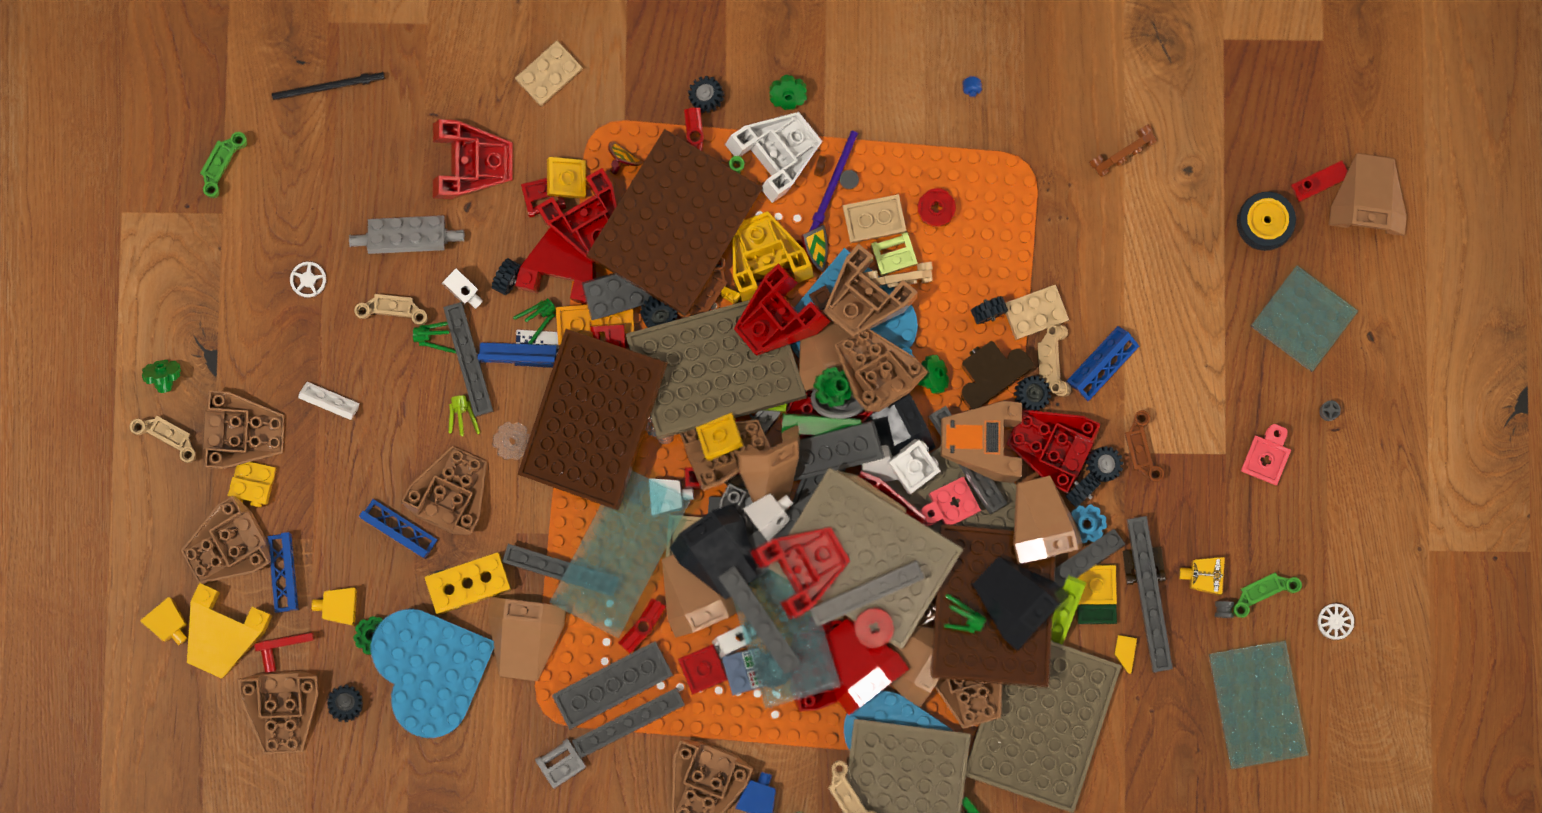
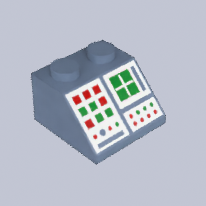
(740, 672)

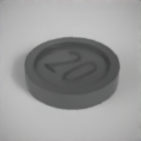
(849, 179)

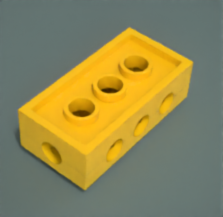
(457, 575)

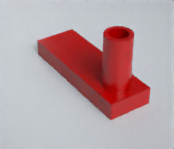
(1319, 181)
(267, 645)

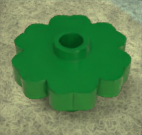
(788, 92)
(161, 374)
(936, 376)
(832, 387)
(364, 630)

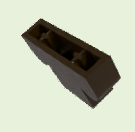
(992, 373)

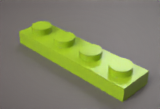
(1065, 612)

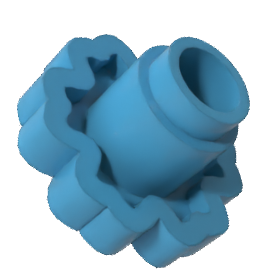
(1098, 522)

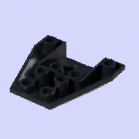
(900, 425)
(714, 547)
(1017, 599)

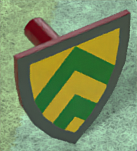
(621, 156)
(816, 246)

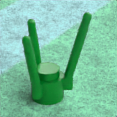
(544, 308)
(422, 334)
(974, 619)

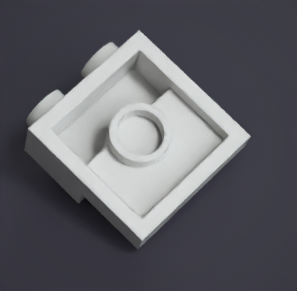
(914, 465)

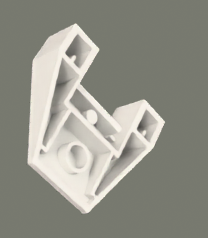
(781, 146)

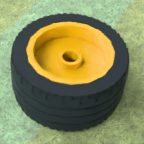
(1259, 233)

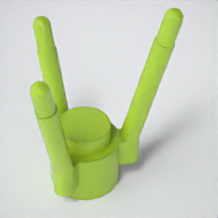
(459, 405)

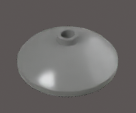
(849, 409)

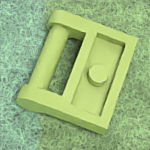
(896, 259)

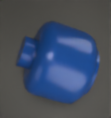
(972, 86)

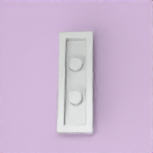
(328, 400)

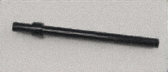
(364, 79)

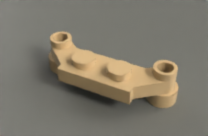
(924, 273)
(391, 306)
(1049, 360)
(168, 433)
(843, 791)

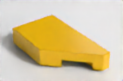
(730, 295)
(1125, 651)

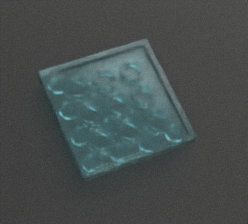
(1304, 318)

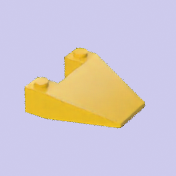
(759, 248)
(216, 640)

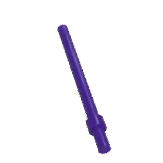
(818, 216)

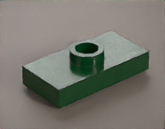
(1096, 614)

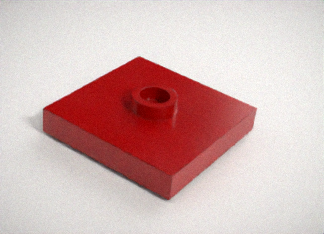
(702, 669)

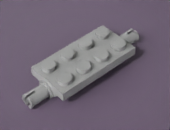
(406, 235)

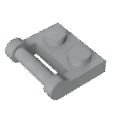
(563, 769)

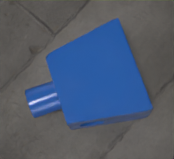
(758, 796)

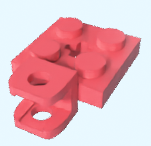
(1269, 446)
(941, 508)

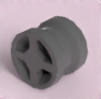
(1332, 408)
(1224, 609)

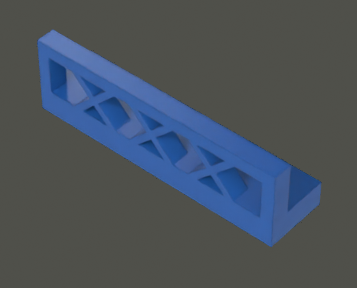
(517, 353)
(1101, 360)
(395, 535)
(289, 569)

